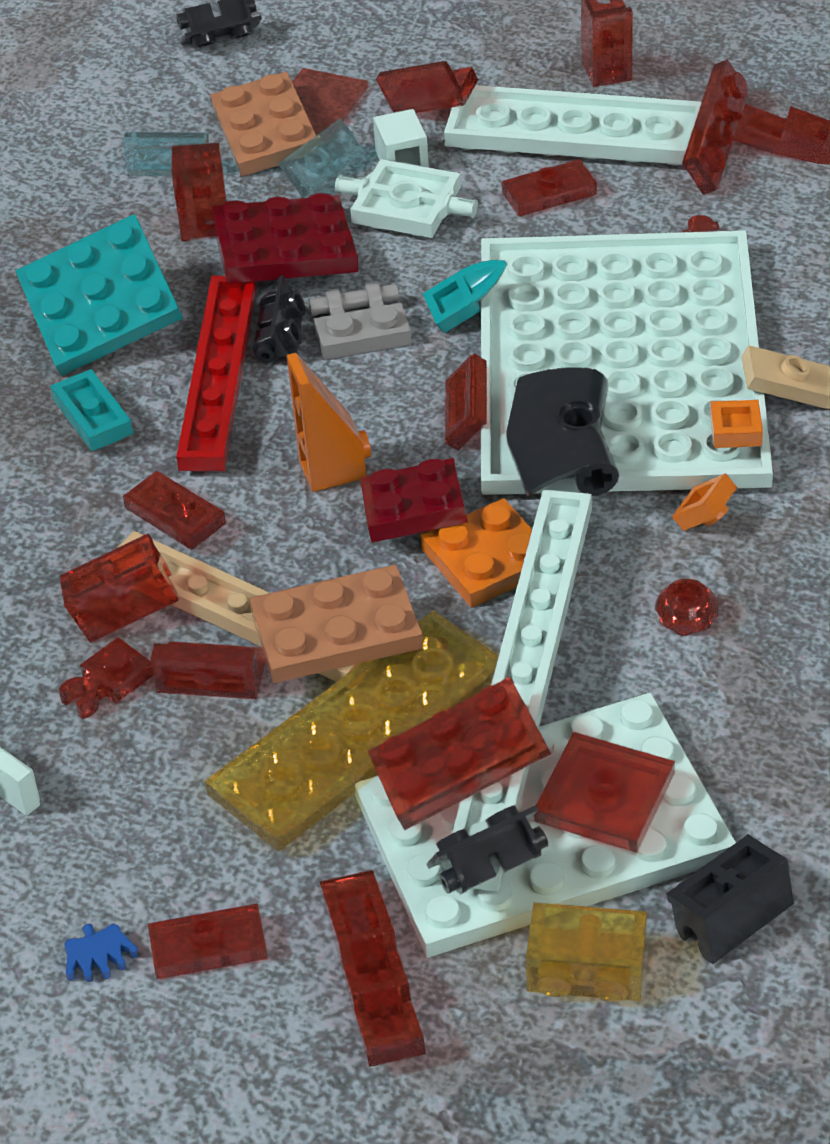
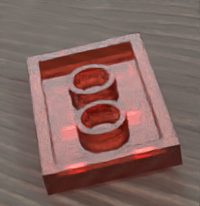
(458, 753)

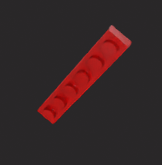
(216, 376)

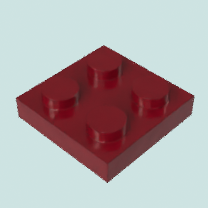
(412, 499)

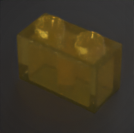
(586, 952)

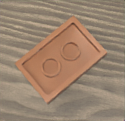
(262, 122)
(335, 623)

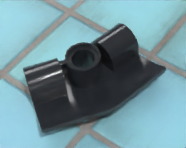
(558, 430)

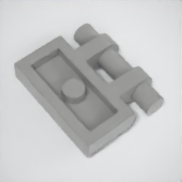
(360, 330)

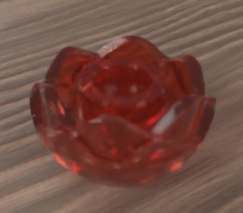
(686, 606)

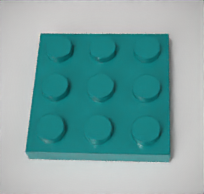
(98, 294)

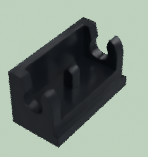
(732, 897)

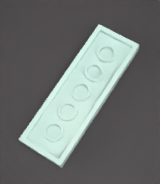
(573, 124)

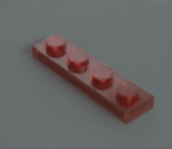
(715, 126)

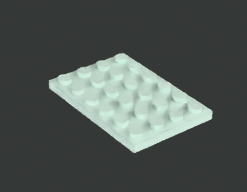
(572, 868)

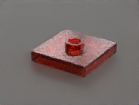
(604, 791)

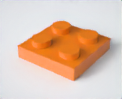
(481, 555)

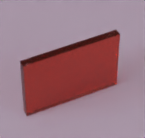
(327, 96)

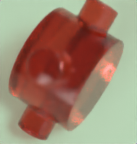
(701, 223)

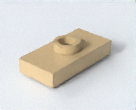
(787, 376)

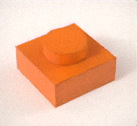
(736, 423)
(705, 503)

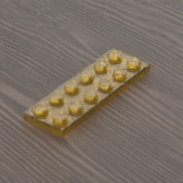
(322, 749)

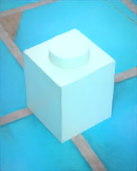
(401, 138)

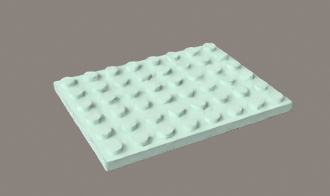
(660, 324)

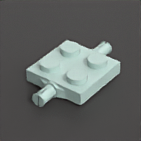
(405, 198)

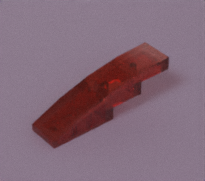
(795, 136)
(372, 968)

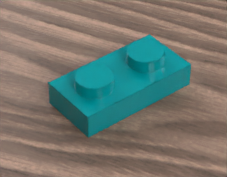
(91, 410)

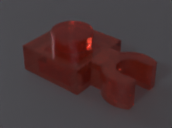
(108, 673)

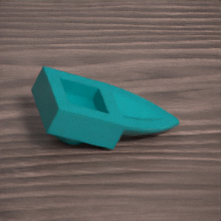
(459, 295)

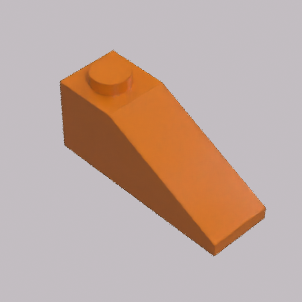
(326, 436)

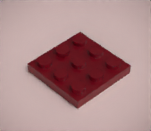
(284, 238)

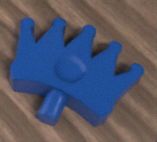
(96, 950)

